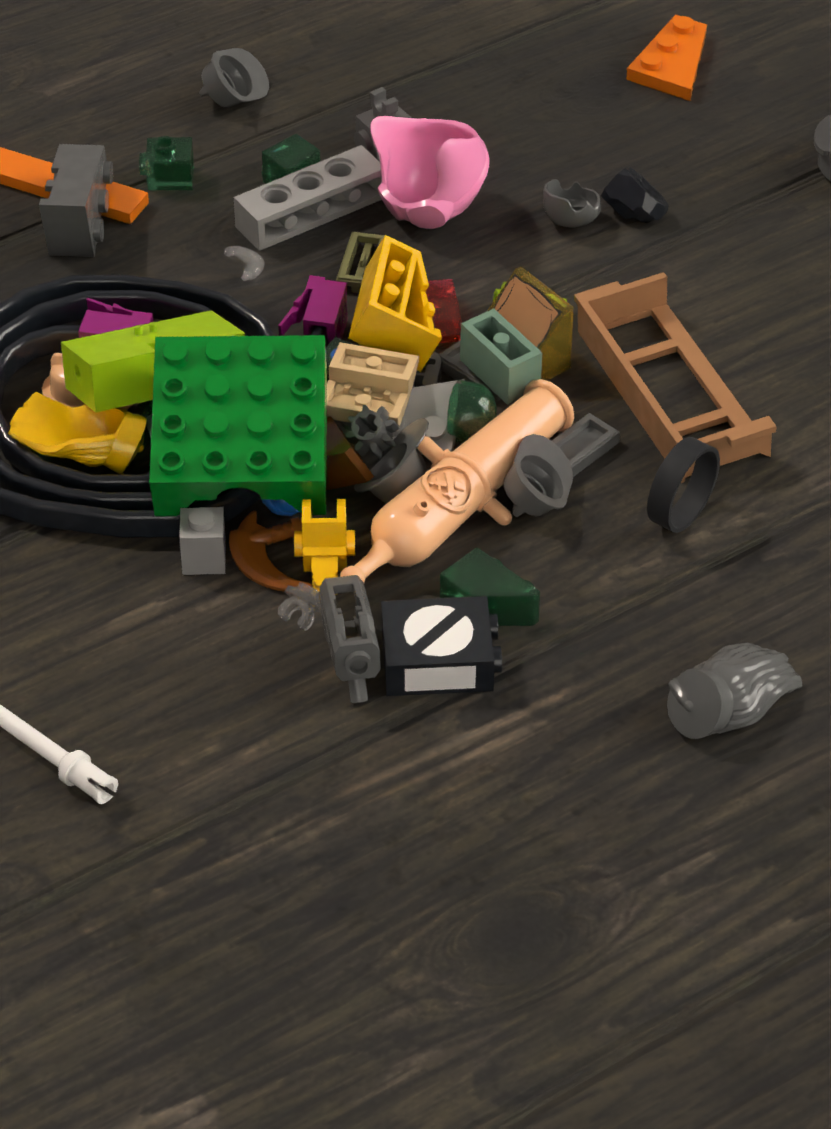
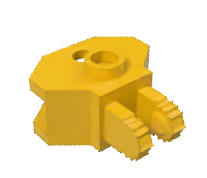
(324, 543)

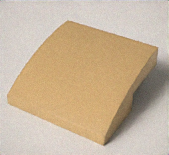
(369, 378)

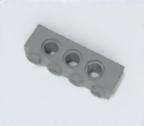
(308, 197)

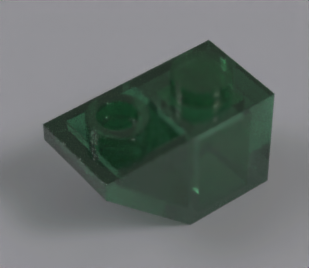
(507, 594)

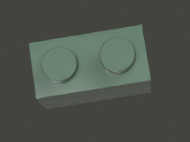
(499, 355)

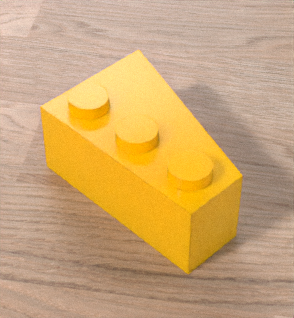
(394, 305)

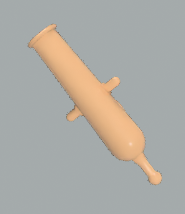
(461, 481)

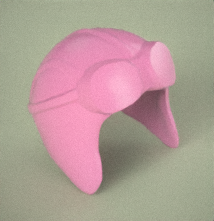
(428, 167)

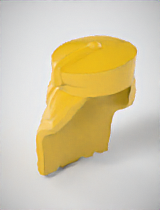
(79, 433)

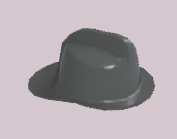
(234, 78)
(398, 465)
(538, 477)

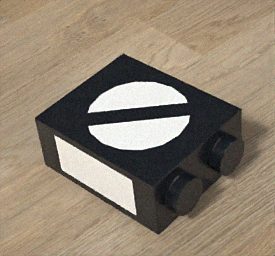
(439, 646)

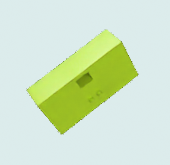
(119, 365)

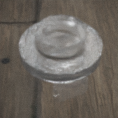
(301, 598)

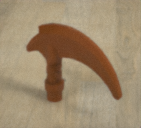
(250, 555)

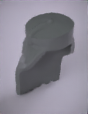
(729, 690)

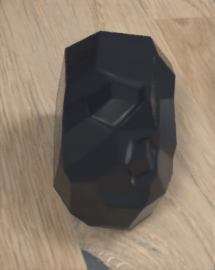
(634, 197)

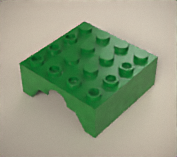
(239, 418)

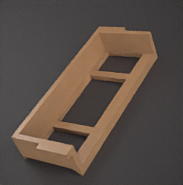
(621, 304)

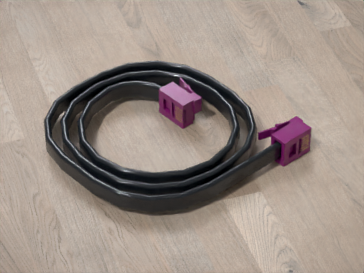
(34, 328)

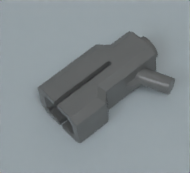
(351, 642)

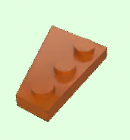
(671, 58)

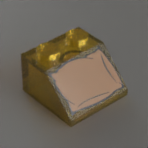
(540, 317)

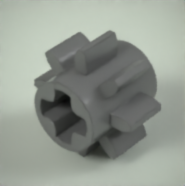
(375, 421)

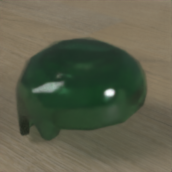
(469, 409)

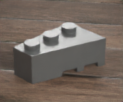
(76, 200)

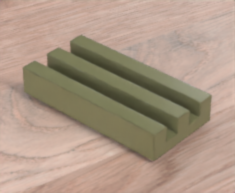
(348, 259)

